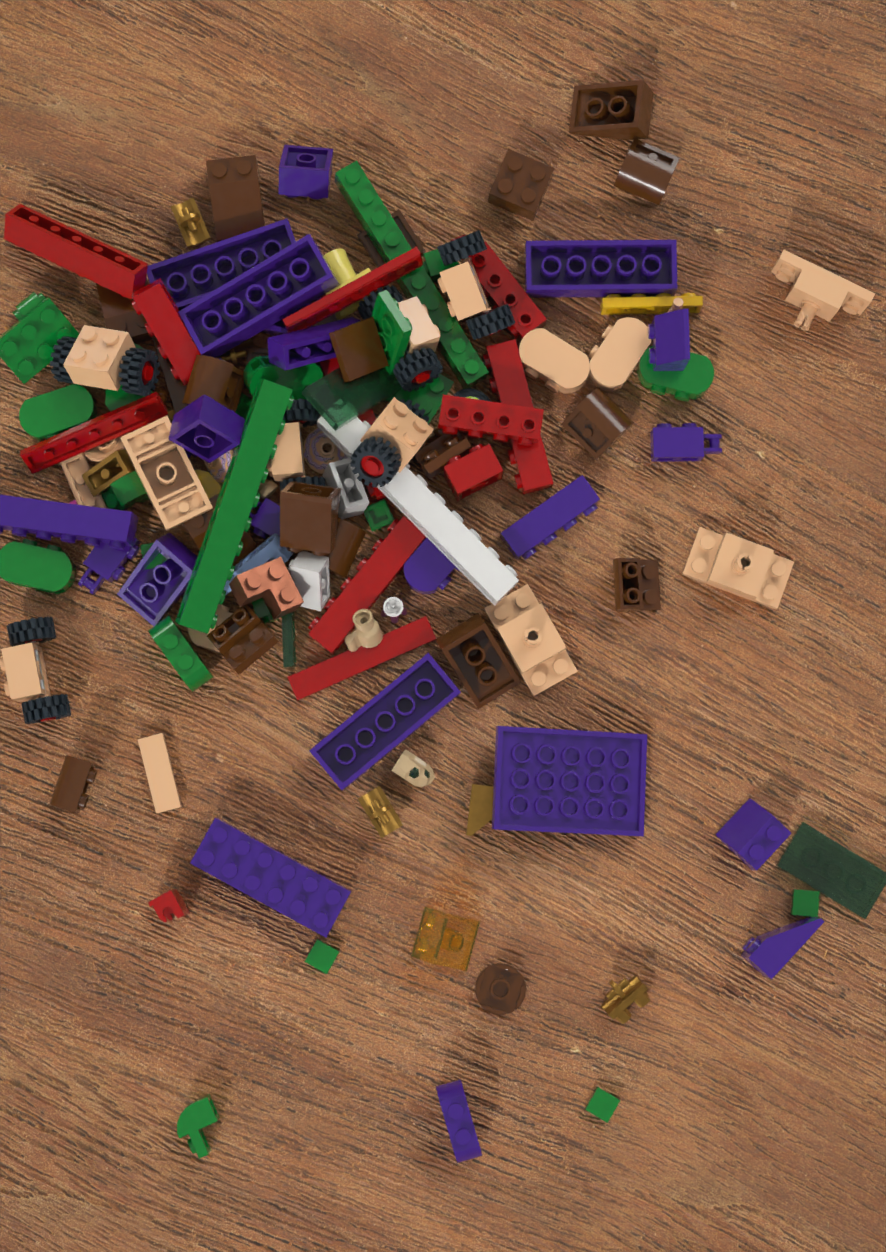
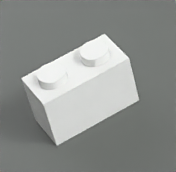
(353, 495)
(311, 579)

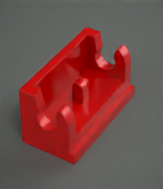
(168, 904)

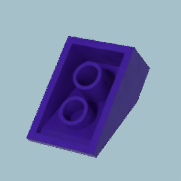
(159, 589)
(775, 948)

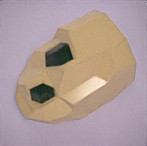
(413, 770)

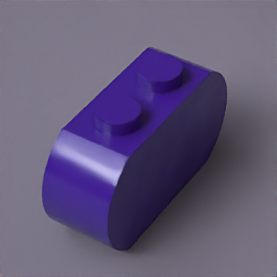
(428, 569)
(459, 1121)

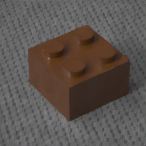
(520, 185)

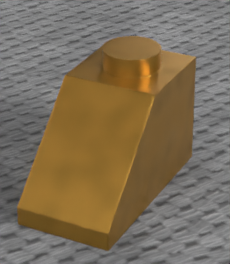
(107, 471)
(479, 808)

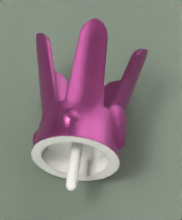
(393, 607)

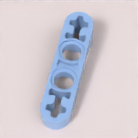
(268, 550)

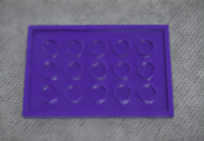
(569, 781)

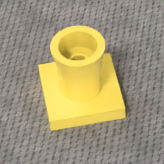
(344, 273)

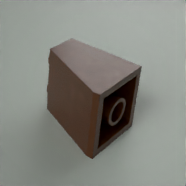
(309, 517)

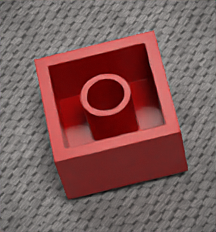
(472, 471)

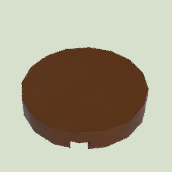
(500, 989)

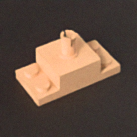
(818, 290)
(166, 473)
(738, 567)
(531, 640)

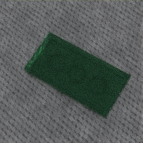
(344, 401)
(833, 870)

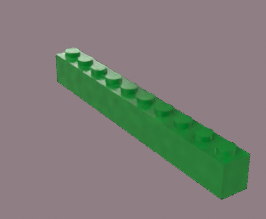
(391, 244)
(234, 506)

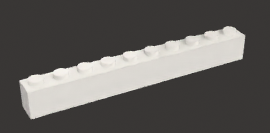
(434, 520)

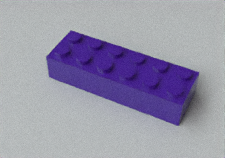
(210, 267)
(600, 268)
(259, 297)
(385, 721)
(271, 877)

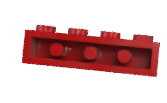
(503, 289)
(167, 327)
(490, 419)

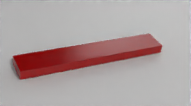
(354, 291)
(94, 432)
(353, 663)

